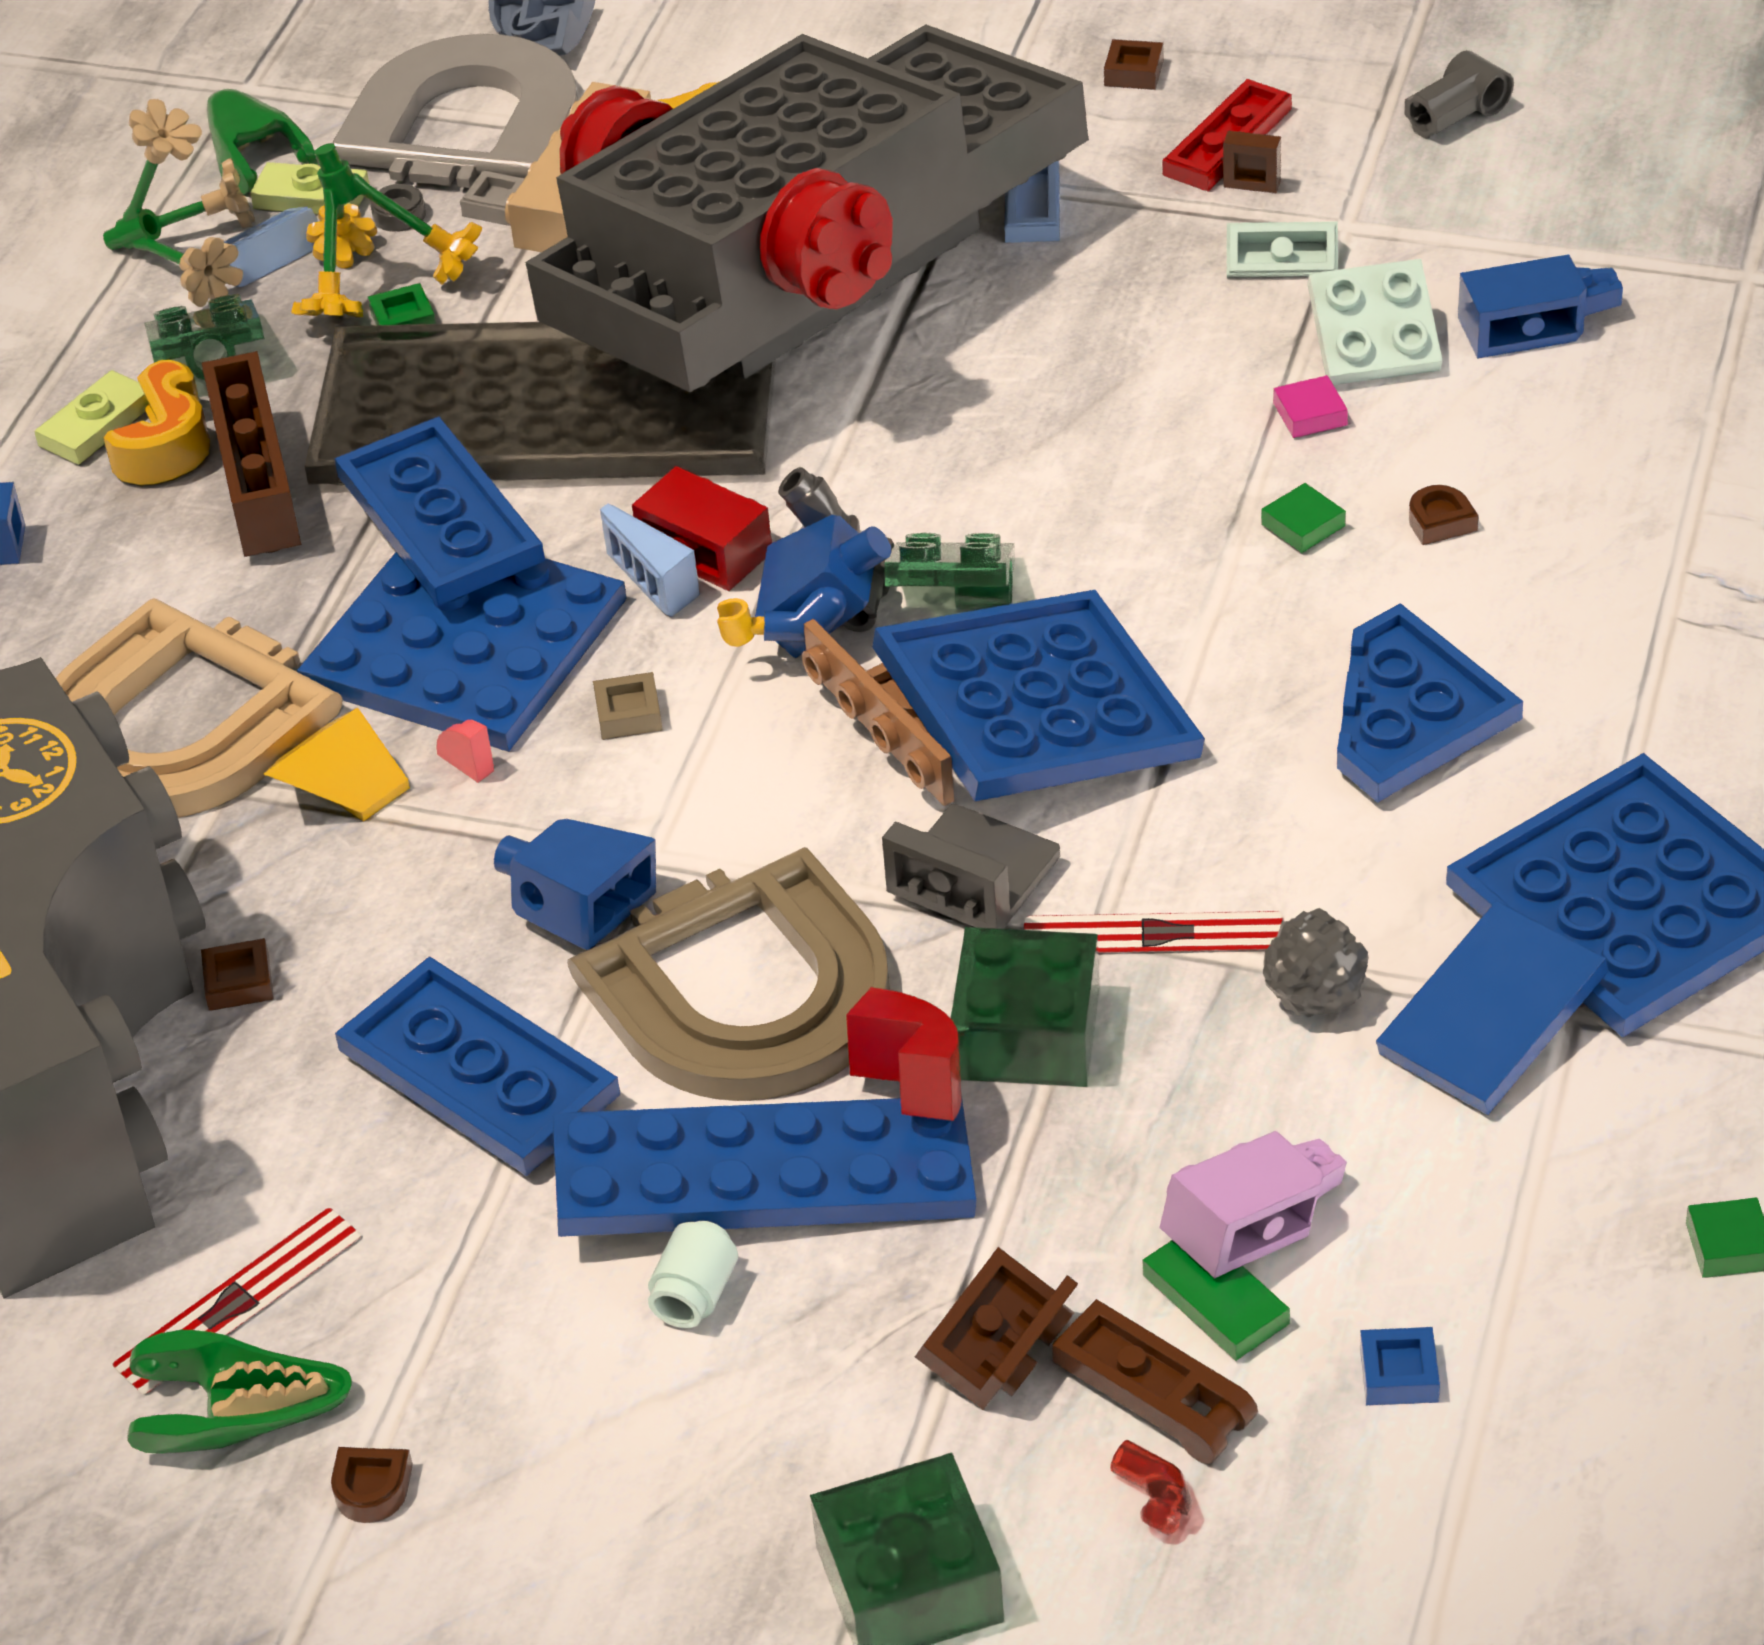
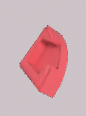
(467, 749)

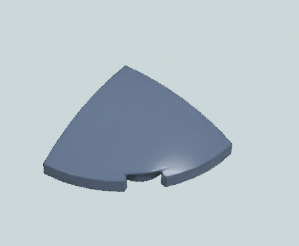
(547, 22)

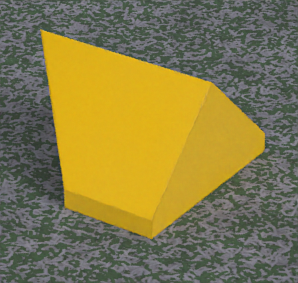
(344, 766)

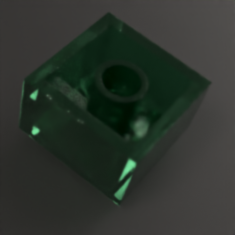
(1026, 1006)
(908, 1556)

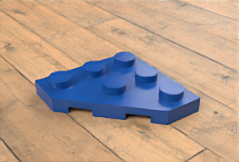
(1413, 704)

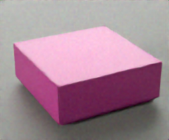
(1310, 406)

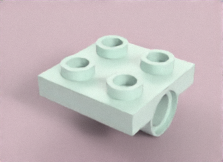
(1374, 322)

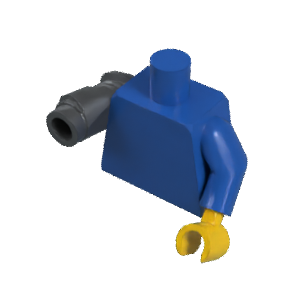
(809, 574)

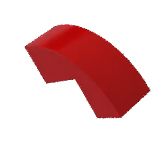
(908, 1043)

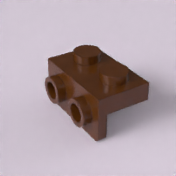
(993, 1327)

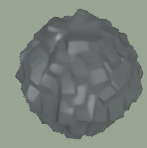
(1315, 964)

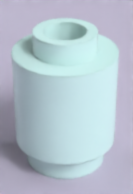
(691, 1273)

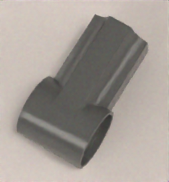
(1466, 87)

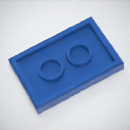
(1492, 1007)

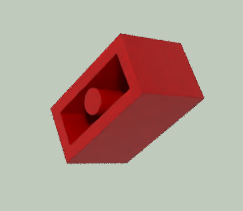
(718, 524)

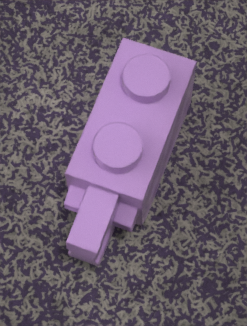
(1248, 1200)

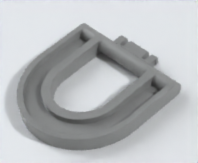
(405, 84)

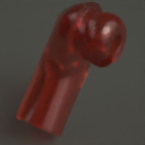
(1159, 1480)

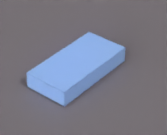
(1034, 208)

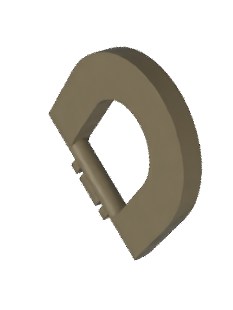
(731, 1059)

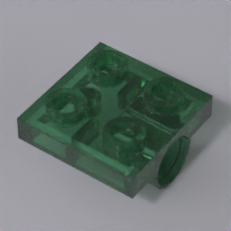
(226, 320)
(977, 569)

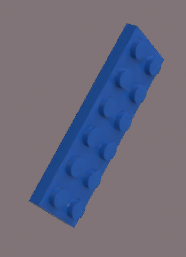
(758, 1167)

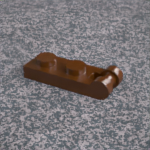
(1154, 1380)

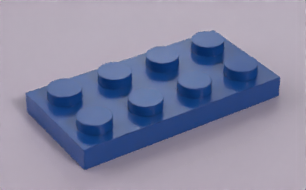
(439, 510)
(475, 1063)

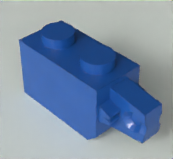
(1532, 303)

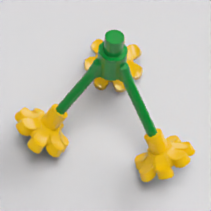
(344, 231)

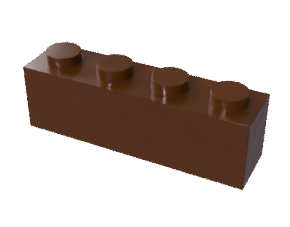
(251, 454)

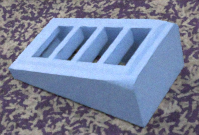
(651, 560)

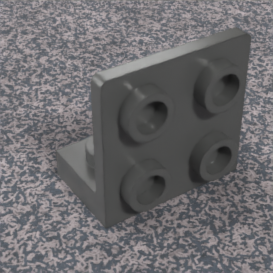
(967, 866)

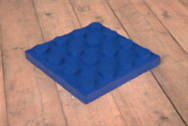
(472, 658)
(1037, 694)
(1636, 877)

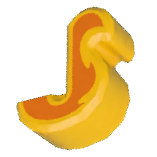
(173, 440)

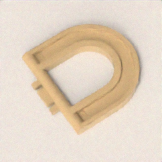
(246, 742)

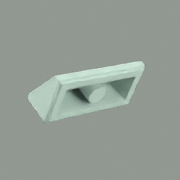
(1281, 249)

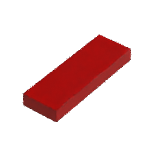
(1247, 109)

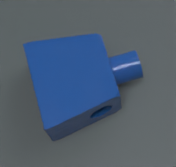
(578, 878)

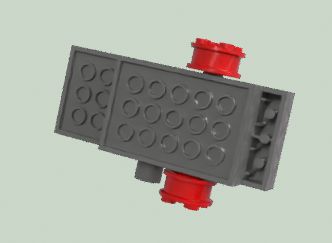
(785, 195)

